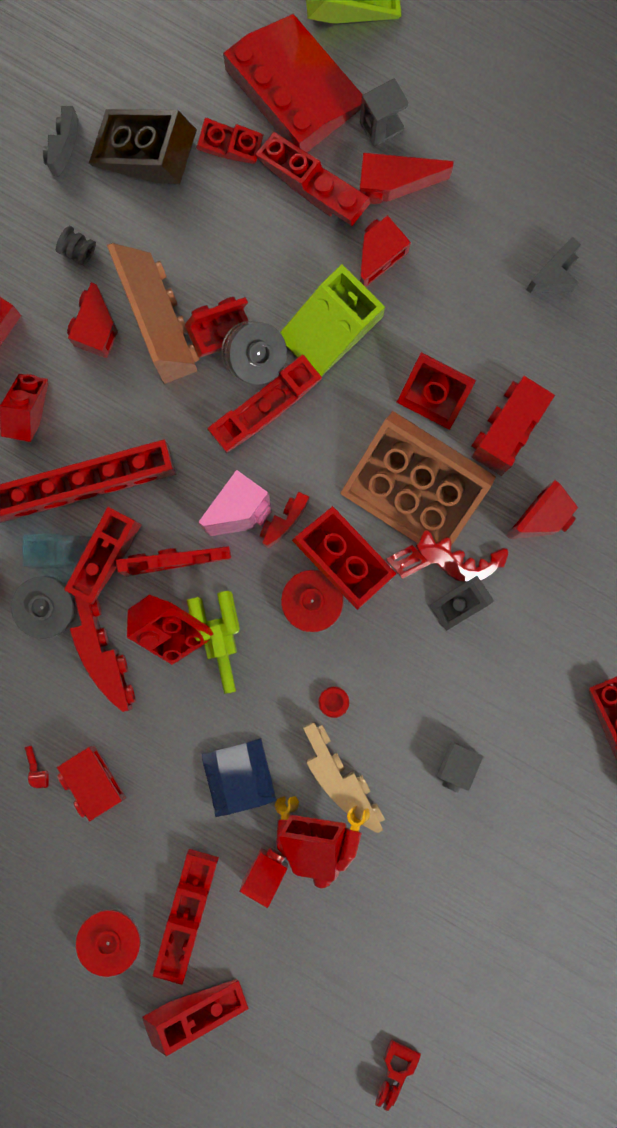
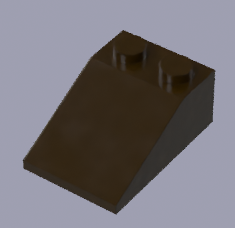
(144, 144)

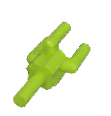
(222, 642)

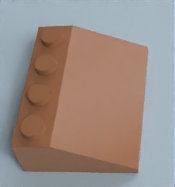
(154, 312)
(417, 482)

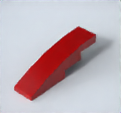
(185, 916)

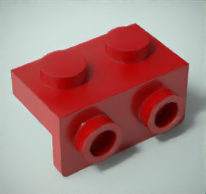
(209, 326)

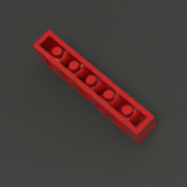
(85, 480)

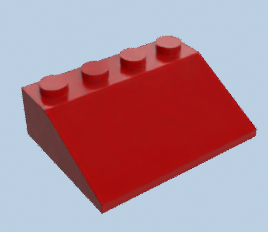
(293, 81)

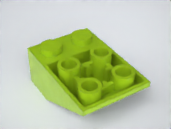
(332, 320)

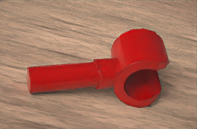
(36, 778)

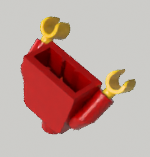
(315, 845)

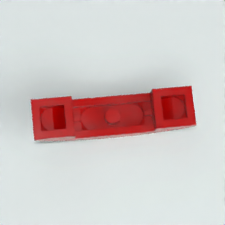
(265, 405)

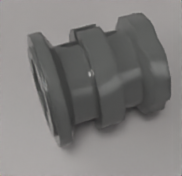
(75, 245)

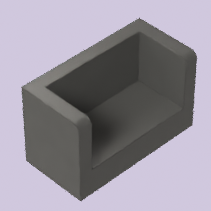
(380, 112)

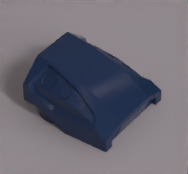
(238, 778)

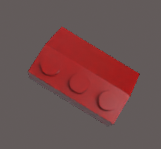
(344, 557)

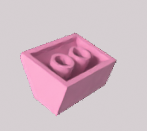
(237, 507)

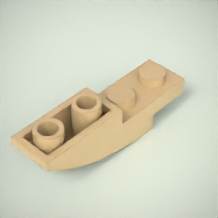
(343, 790)

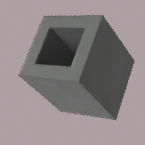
(459, 767)

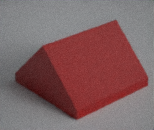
(436, 391)

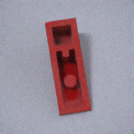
(396, 176)
(98, 561)
(193, 1016)

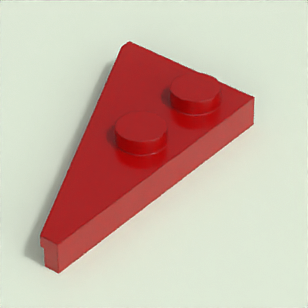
(169, 559)

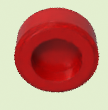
(333, 702)

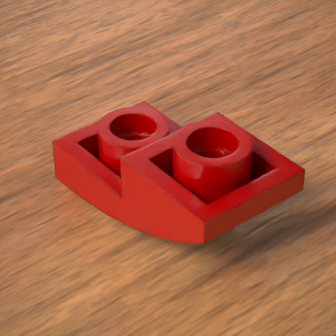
(229, 142)
(274, 531)

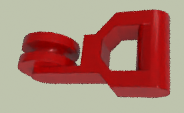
(387, 1095)

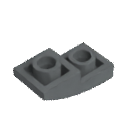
(61, 145)

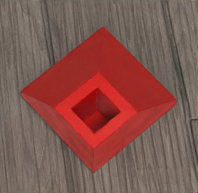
(164, 629)

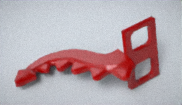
(448, 561)

